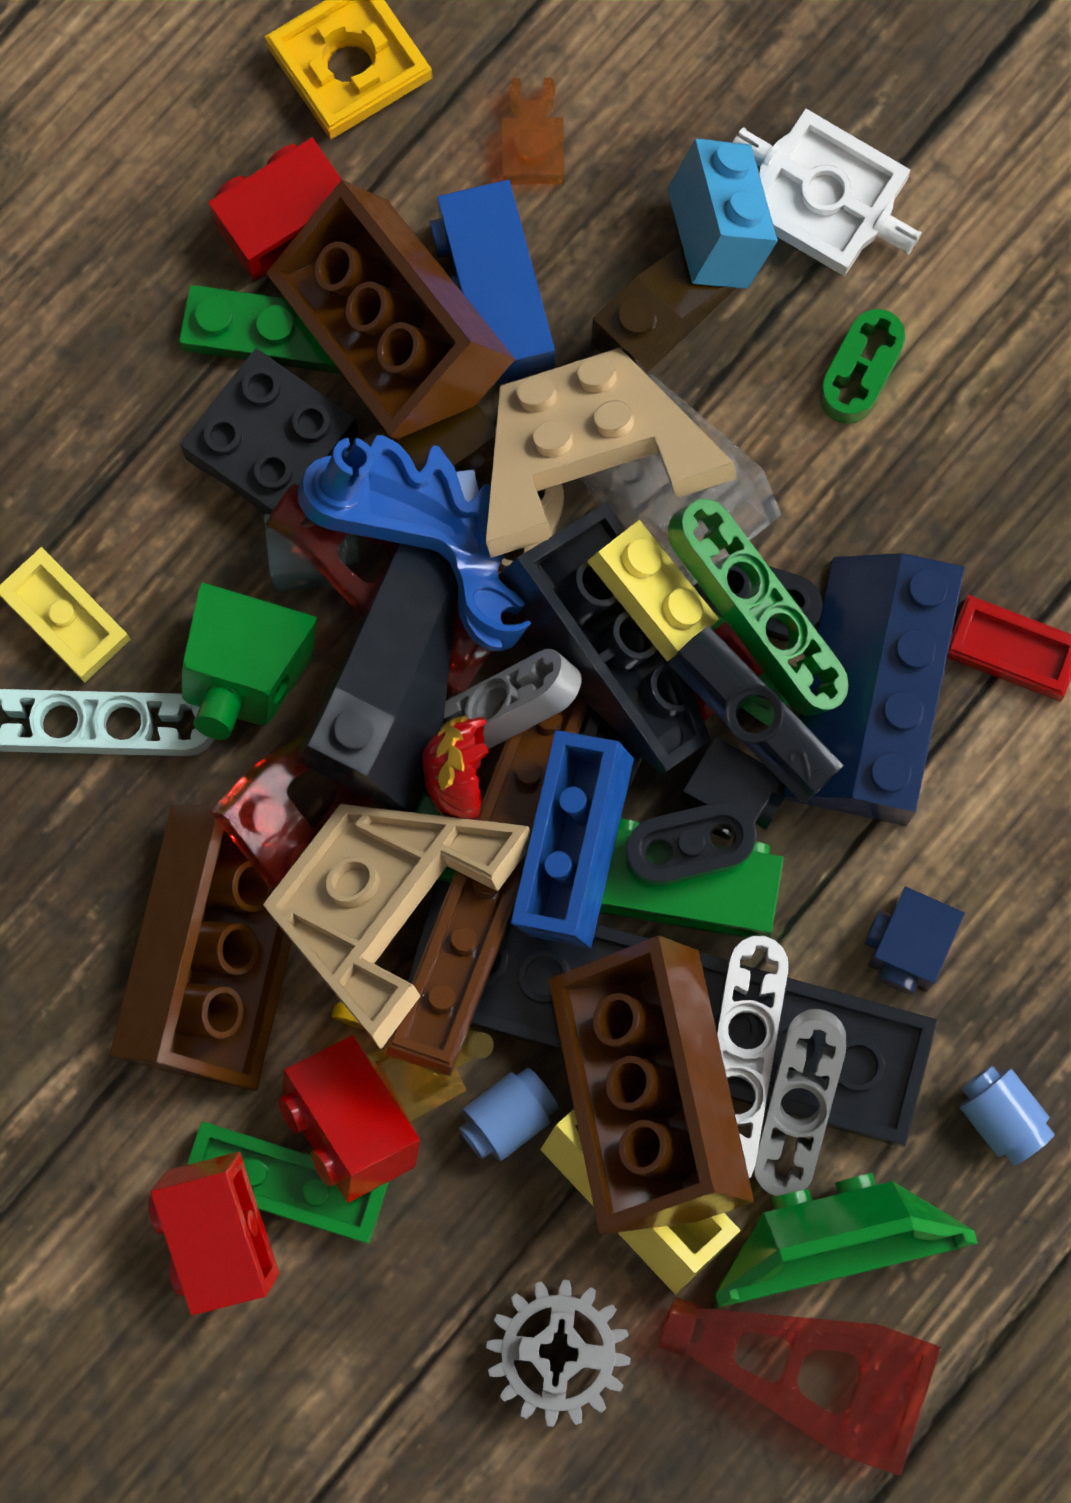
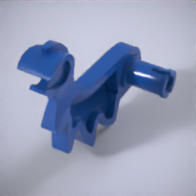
(386, 498)

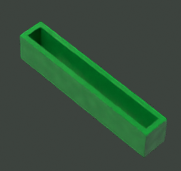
(723, 903)

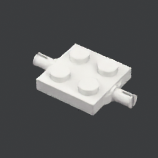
(830, 192)

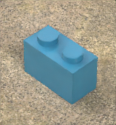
(722, 213)

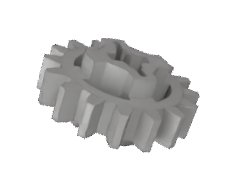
(589, 1355)

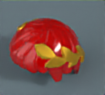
(451, 767)

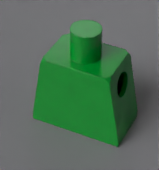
(242, 658)

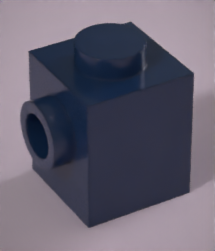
(912, 941)

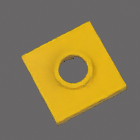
(311, 39)

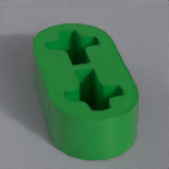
(874, 372)

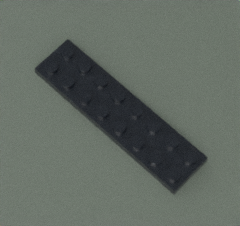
(883, 1043)

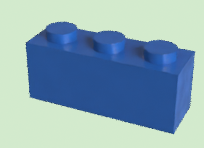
(495, 272)
(573, 839)

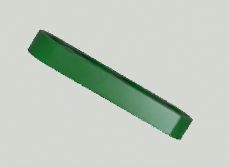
(750, 615)

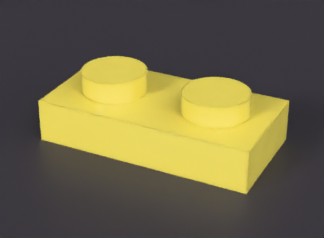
(652, 589)
(63, 614)

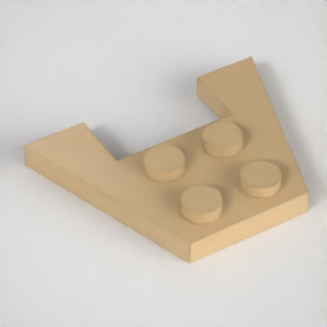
(581, 424)
(364, 883)

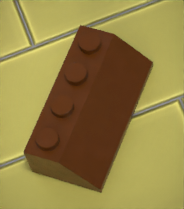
(388, 313)
(203, 960)
(650, 1088)

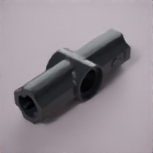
(725, 684)

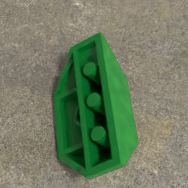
(837, 1238)

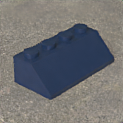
(892, 634)

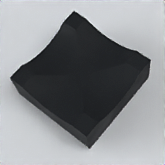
(265, 432)

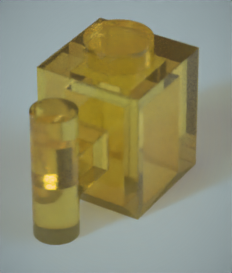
(421, 1089)

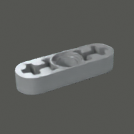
(532, 692)
(828, 1064)

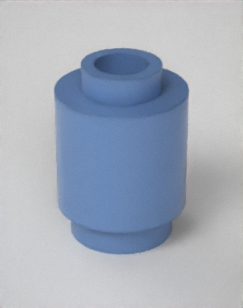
(1006, 1114)
(507, 1115)

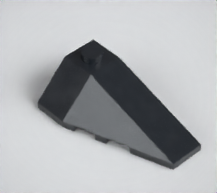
(590, 628)
(390, 685)

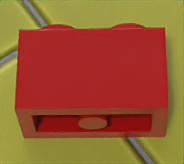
(272, 205)
(348, 1119)
(213, 1234)

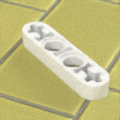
(755, 1063)

